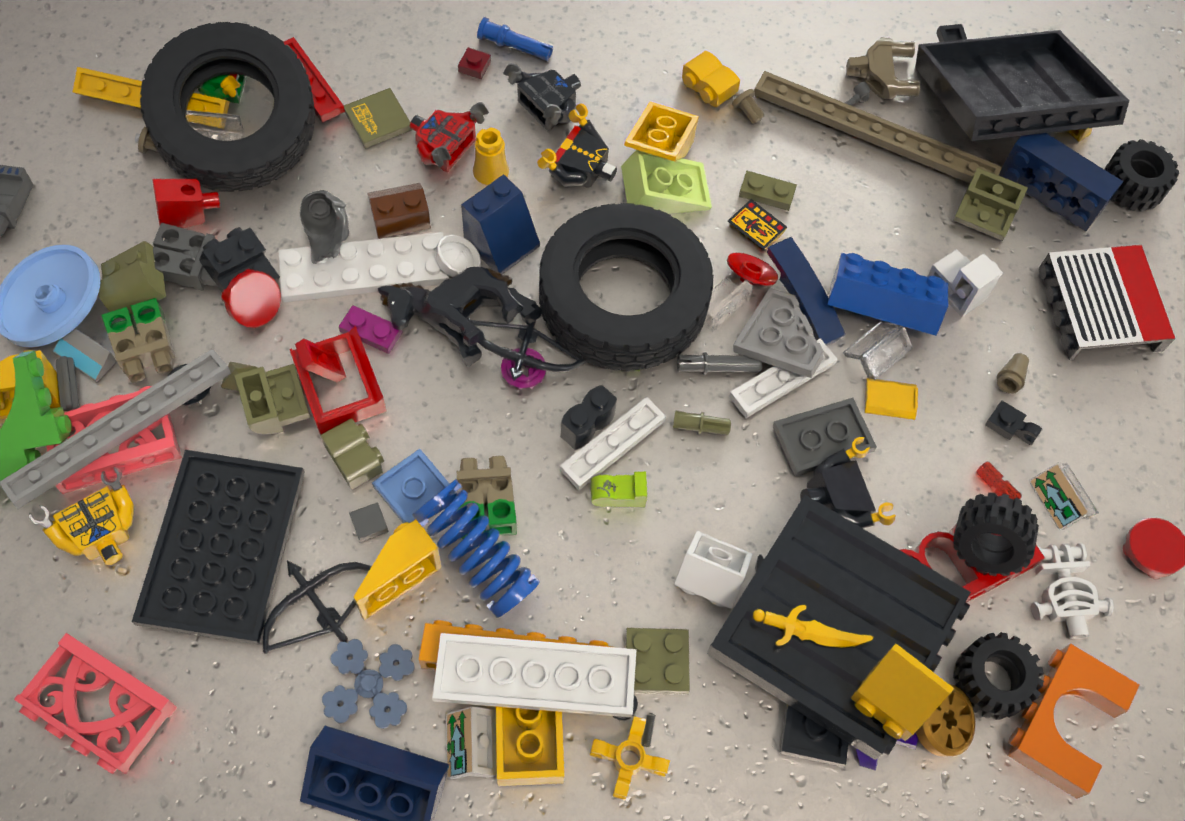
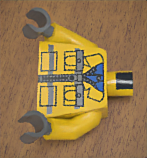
(94, 523)

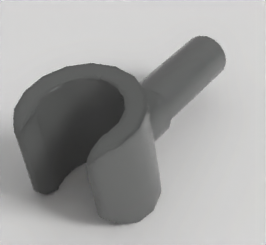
(862, 94)

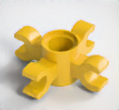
(652, 764)

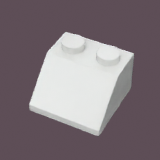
(713, 570)

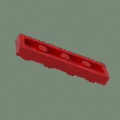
(325, 100)

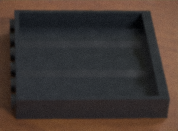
(1020, 85)
(849, 585)

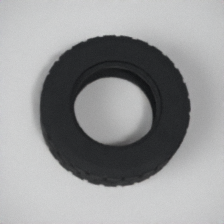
(218, 51)
(637, 234)

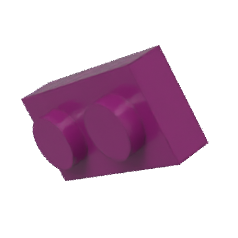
(371, 329)

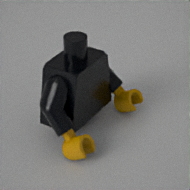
(842, 488)

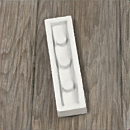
(774, 384)
(612, 443)

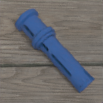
(504, 36)

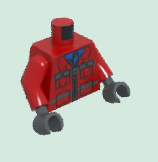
(446, 135)

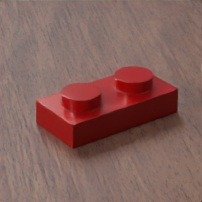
(320, 360)

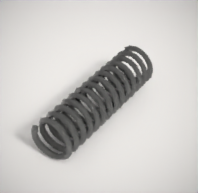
(649, 719)

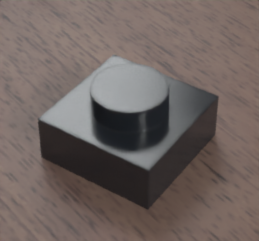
(951, 33)

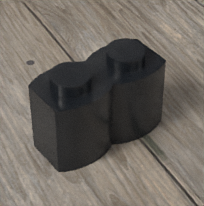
(590, 416)

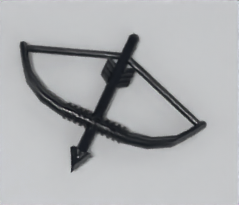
(521, 357)
(326, 616)

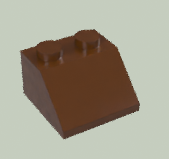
(399, 210)

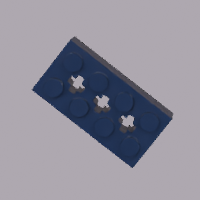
(1060, 178)

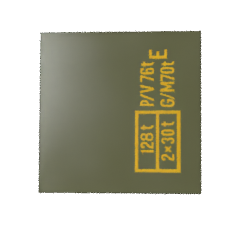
(377, 118)

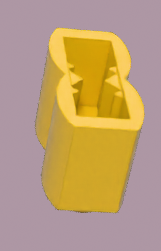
(710, 78)

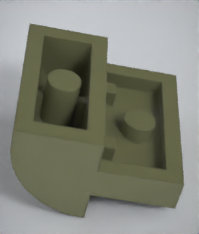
(990, 203)
(131, 278)
(272, 398)

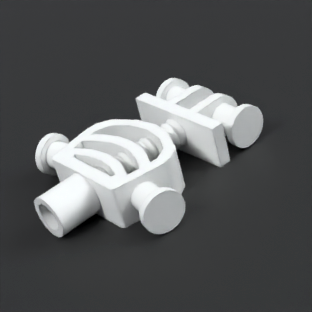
(1079, 603)

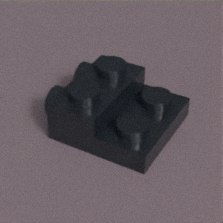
(235, 255)

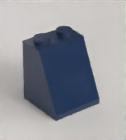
(499, 225)

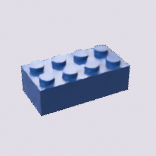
(889, 293)

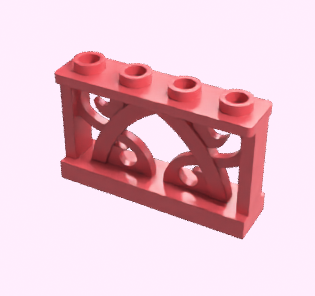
(129, 460)
(85, 661)

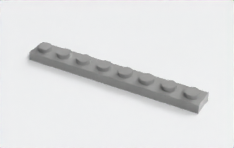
(114, 429)

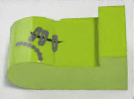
(619, 490)

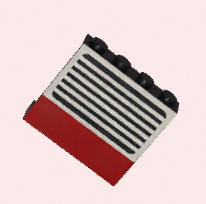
(1105, 299)

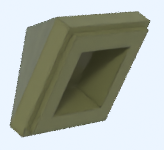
(229, 381)

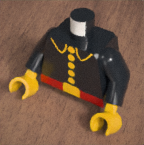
(580, 156)

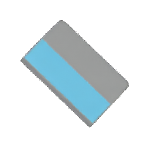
(87, 354)

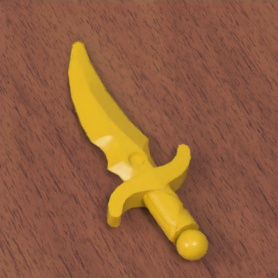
(809, 630)

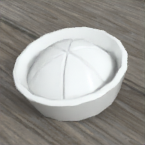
(456, 255)

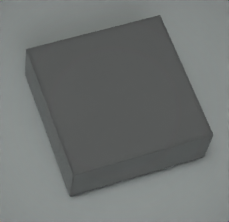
(368, 522)

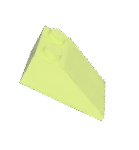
(665, 183)

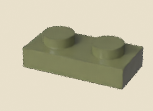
(767, 190)

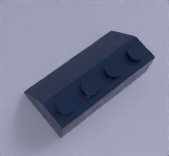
(371, 779)

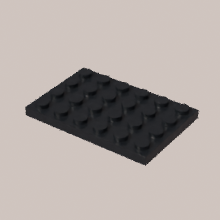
(219, 547)

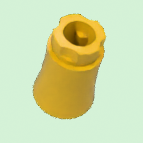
(489, 156)

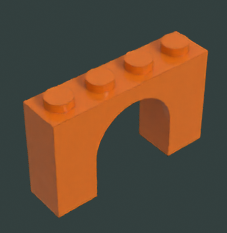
(1038, 742)

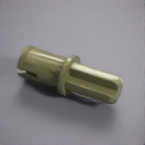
(701, 423)

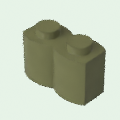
(352, 453)

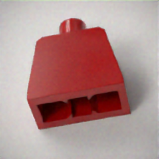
(181, 202)

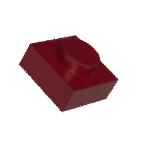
(474, 63)

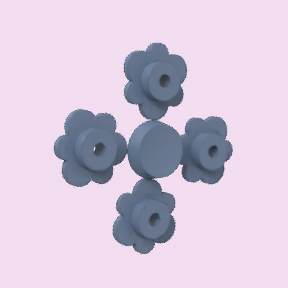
(368, 683)

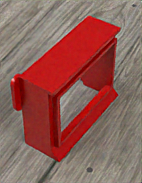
(357, 410)

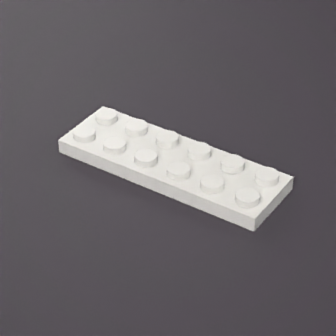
(361, 267)
(535, 675)

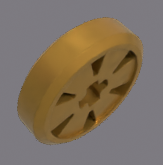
(950, 726)

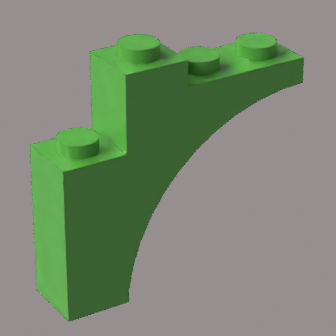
(30, 417)

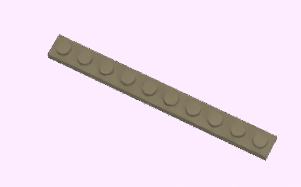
(871, 128)

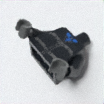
(545, 94)

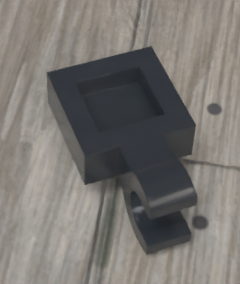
(1009, 422)

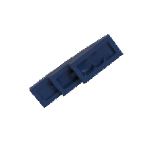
(803, 283)

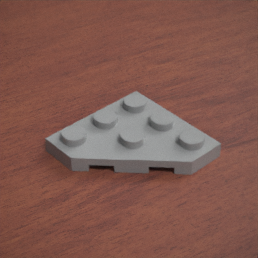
(780, 335)

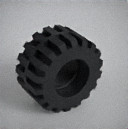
(1146, 174)
(997, 516)
(1014, 659)

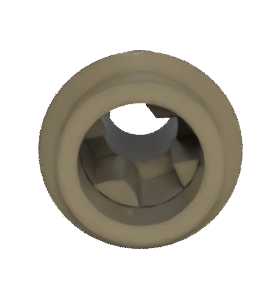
(1013, 374)

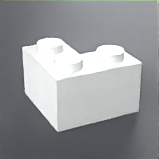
(967, 281)

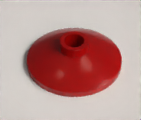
(752, 269)

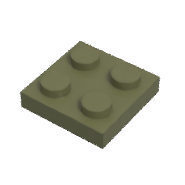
(660, 660)

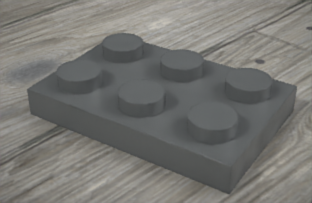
(820, 433)

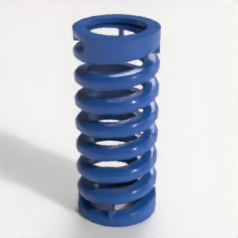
(523, 580)

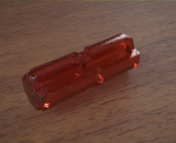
(993, 478)

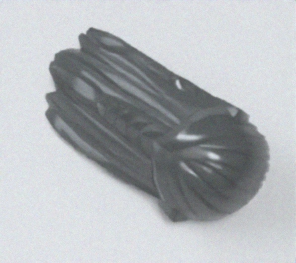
(324, 223)

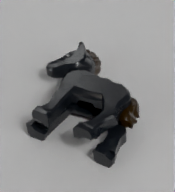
(454, 302)

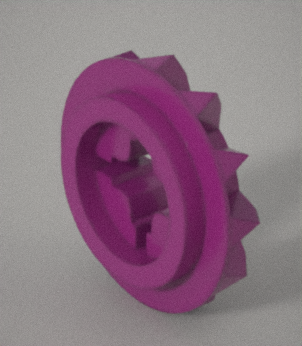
(533, 378)

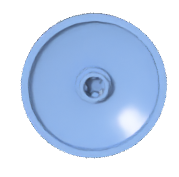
(47, 295)

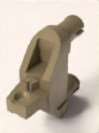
(878, 68)

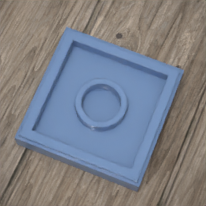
(410, 485)

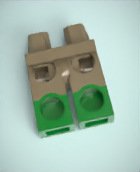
(142, 349)
(490, 488)

